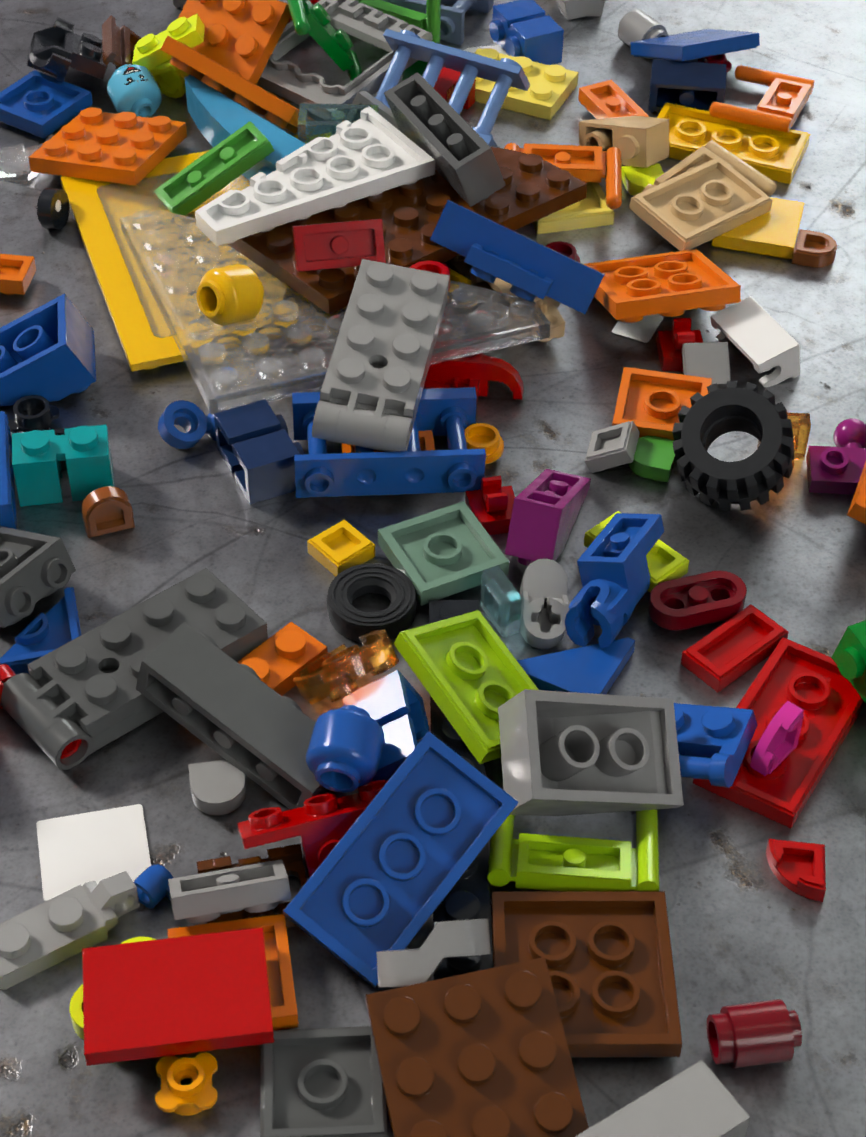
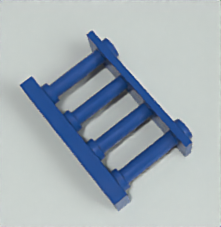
(398, 472)

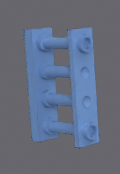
(503, 73)

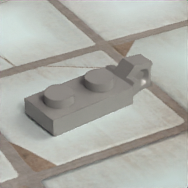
(63, 927)

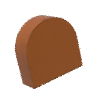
(814, 249)
(107, 511)

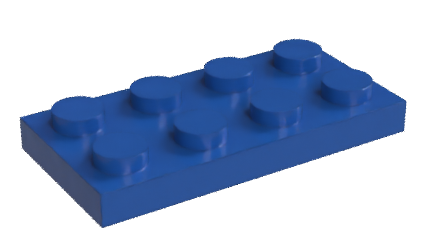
(400, 857)

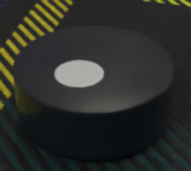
(53, 208)

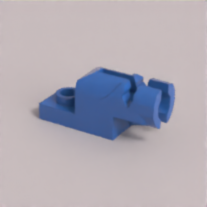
(613, 577)

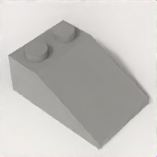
(589, 753)

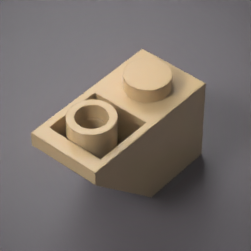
(639, 138)

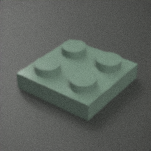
(441, 551)

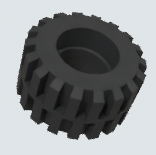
(726, 412)

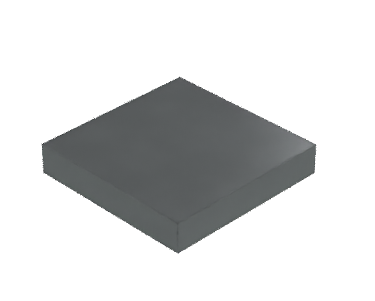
(321, 1084)

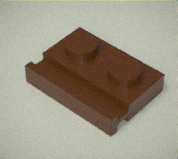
(117, 43)

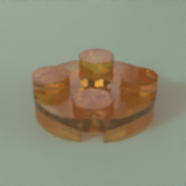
(337, 670)

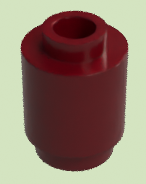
(753, 1034)

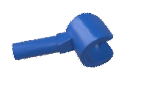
(153, 885)

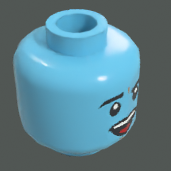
(134, 90)

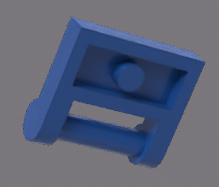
(713, 741)

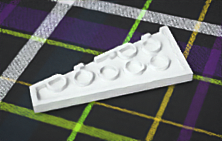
(319, 176)

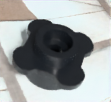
(32, 413)

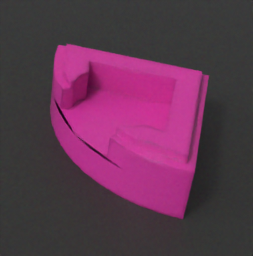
(778, 739)

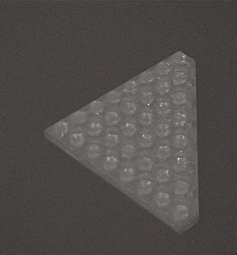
(290, 338)

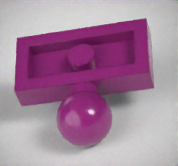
(839, 467)

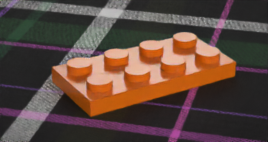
(232, 84)

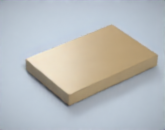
(700, 204)

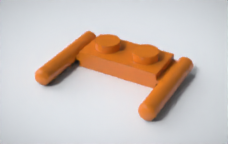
(778, 106)
(584, 163)

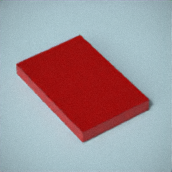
(175, 996)

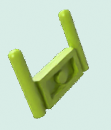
(576, 862)

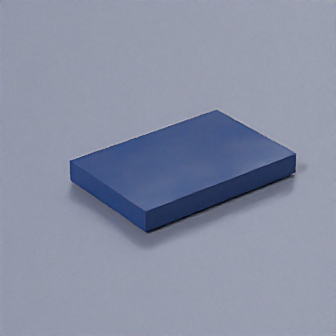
(695, 44)

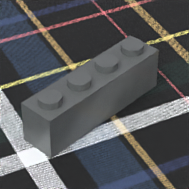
(445, 136)
(232, 713)

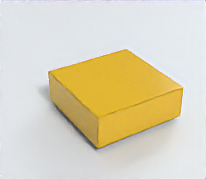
(341, 548)

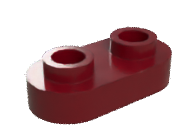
(697, 600)

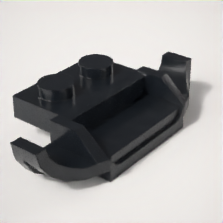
(59, 48)

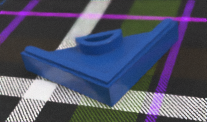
(45, 634)
(580, 669)

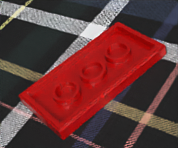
(829, 712)

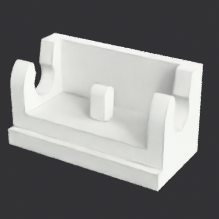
(759, 339)

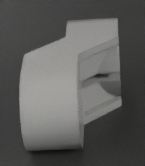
(539, 625)
(419, 965)

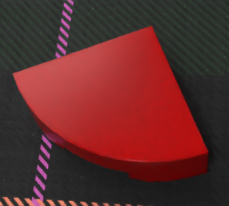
(799, 867)

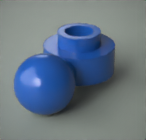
(191, 419)

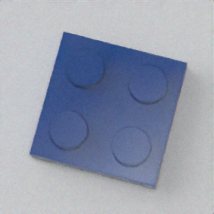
(42, 103)

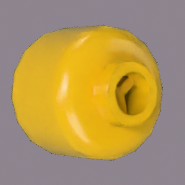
(230, 294)

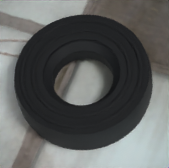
(371, 579)

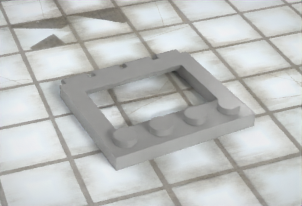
(356, 20)

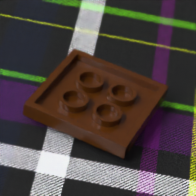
(604, 962)
(477, 1056)

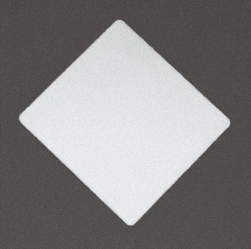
(91, 848)

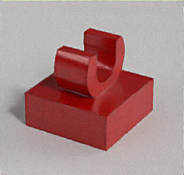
(670, 343)
(492, 505)

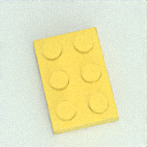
(547, 90)

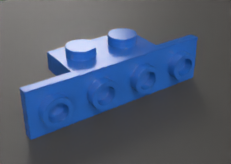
(515, 259)

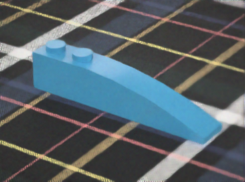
(221, 116)

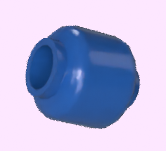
(345, 748)

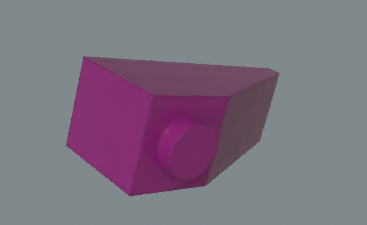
(545, 516)

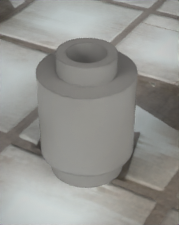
(639, 26)

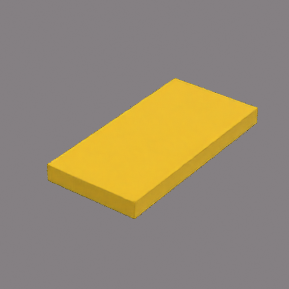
(766, 150)

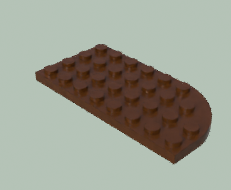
(408, 220)

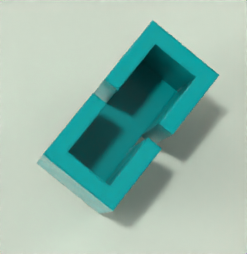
(38, 465)

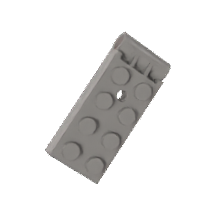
(381, 357)

